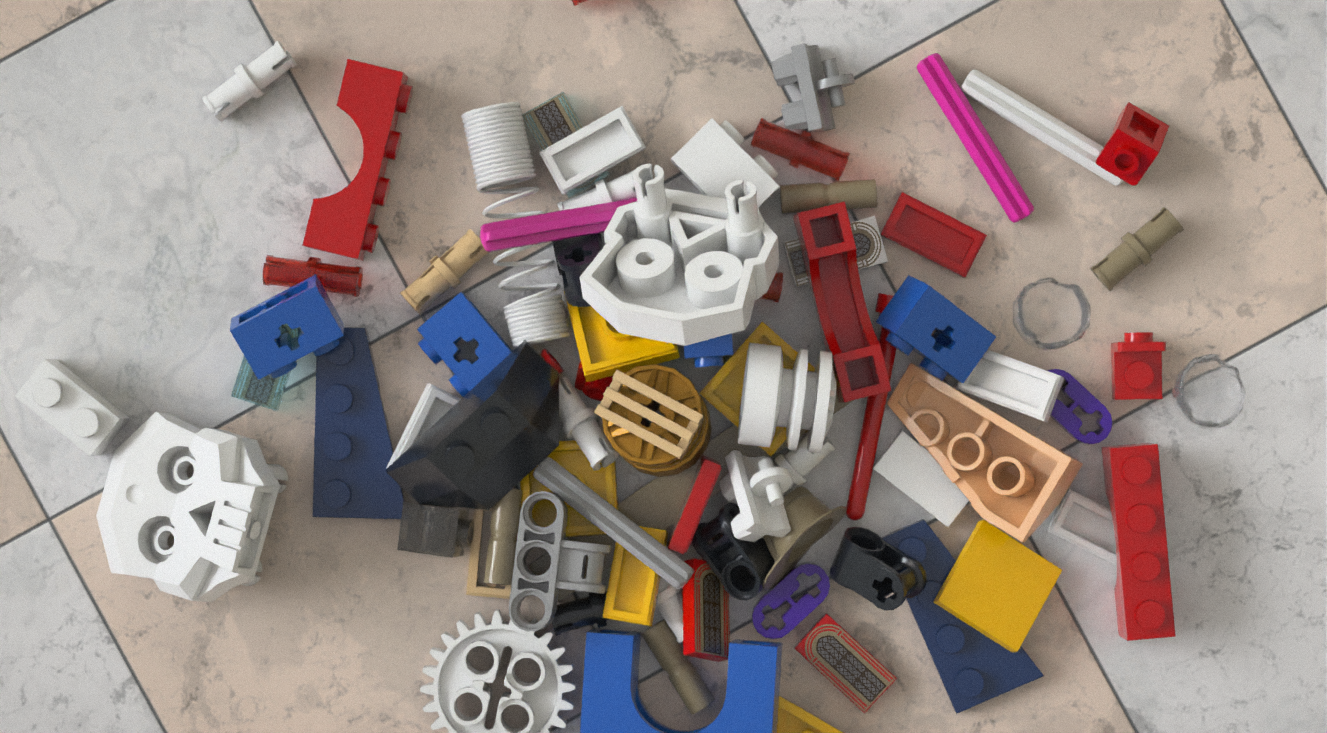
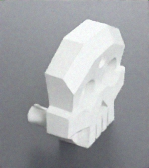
(682, 262)
(214, 516)

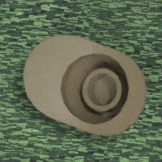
(808, 523)

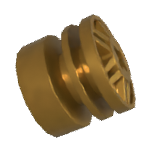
(642, 454)

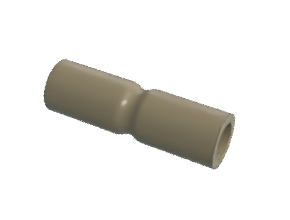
(809, 196)
(502, 543)
(681, 672)

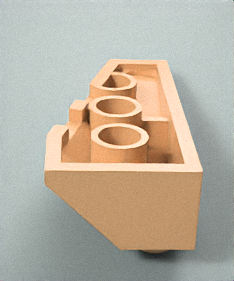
(994, 462)

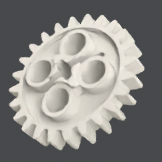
(457, 676)

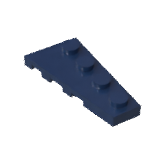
(352, 436)
(965, 659)

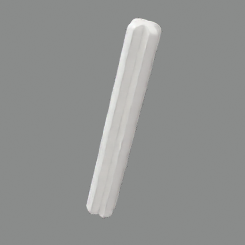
(1036, 122)

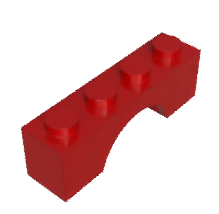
(344, 220)
(840, 303)
(1138, 518)

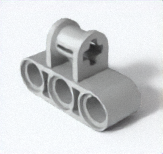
(566, 566)

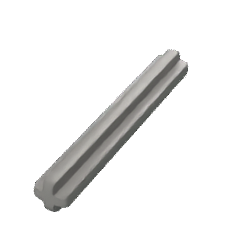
(613, 523)

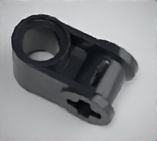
(572, 259)
(732, 556)
(872, 568)

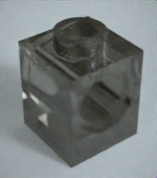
(435, 529)

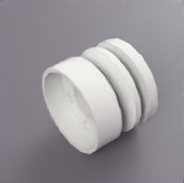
(786, 398)

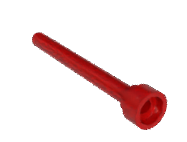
(870, 430)

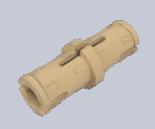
(444, 272)

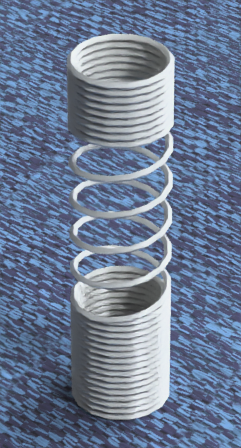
(502, 159)

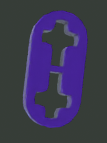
(1087, 403)
(799, 609)

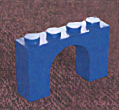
(613, 698)

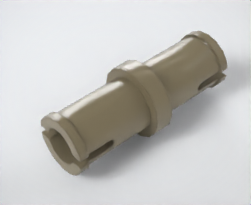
(1137, 248)

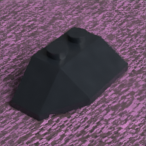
(486, 437)

